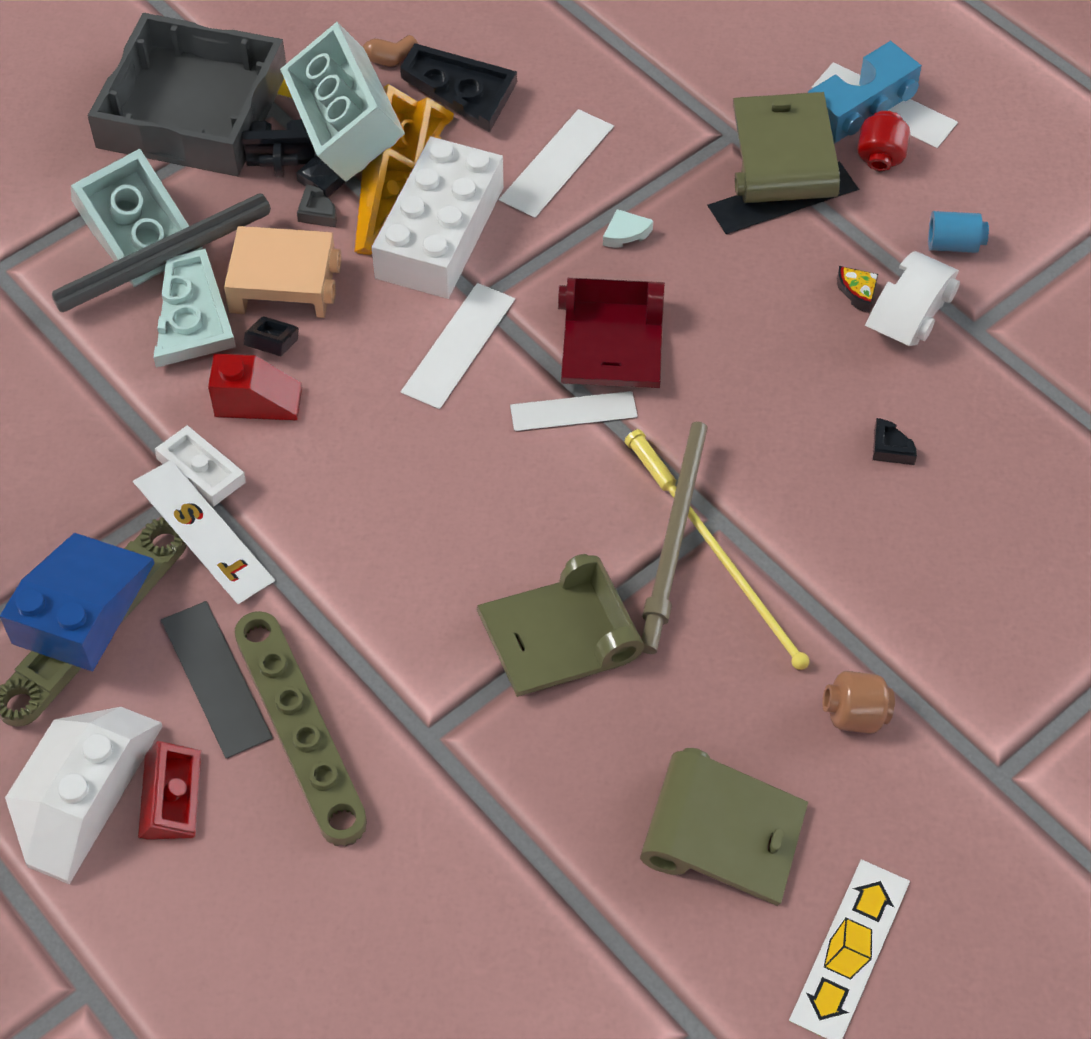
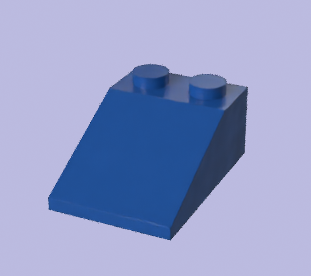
(75, 600)

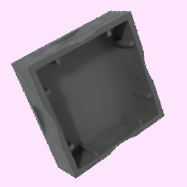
(187, 93)

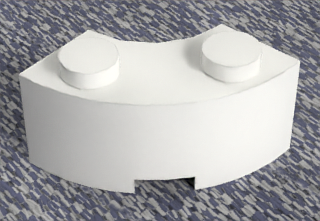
(907, 307)

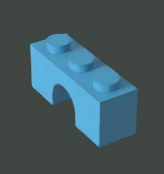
(885, 81)

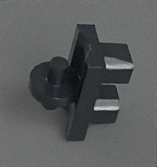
(277, 147)

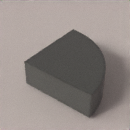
(316, 208)

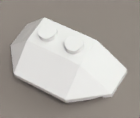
(75, 785)

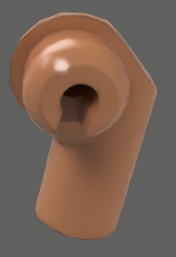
(389, 53)

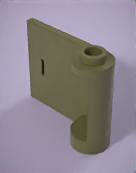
(785, 148)
(563, 628)
(722, 826)

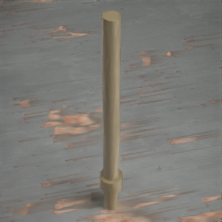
(658, 606)

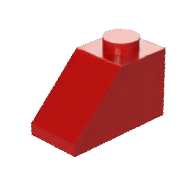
(252, 389)

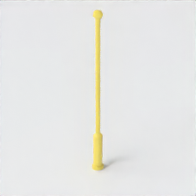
(667, 482)

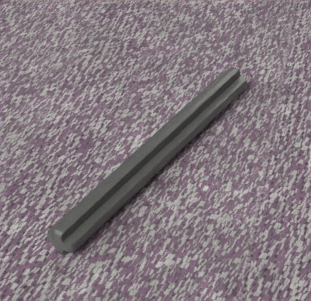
(160, 251)

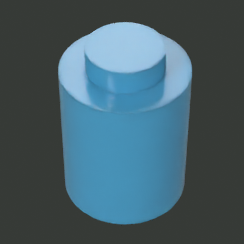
(957, 232)

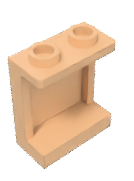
(282, 268)

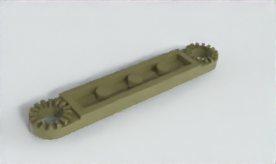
(46, 677)
(300, 728)

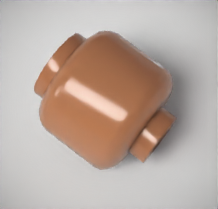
(859, 702)

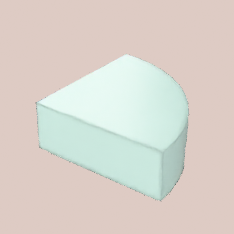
(626, 228)

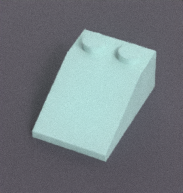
(127, 208)

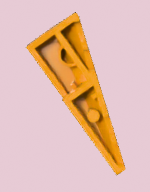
(389, 171)

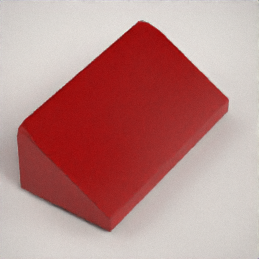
(169, 792)

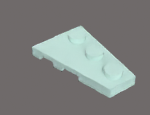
(192, 311)

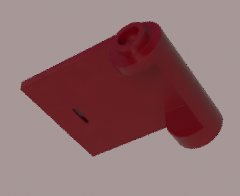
(612, 332)

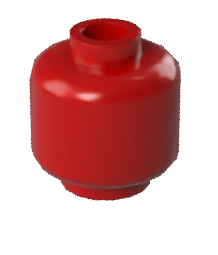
(883, 140)

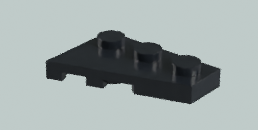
(460, 83)

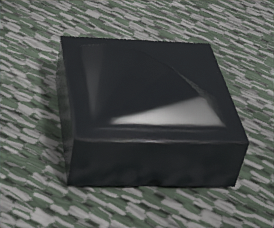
(319, 175)
(271, 336)

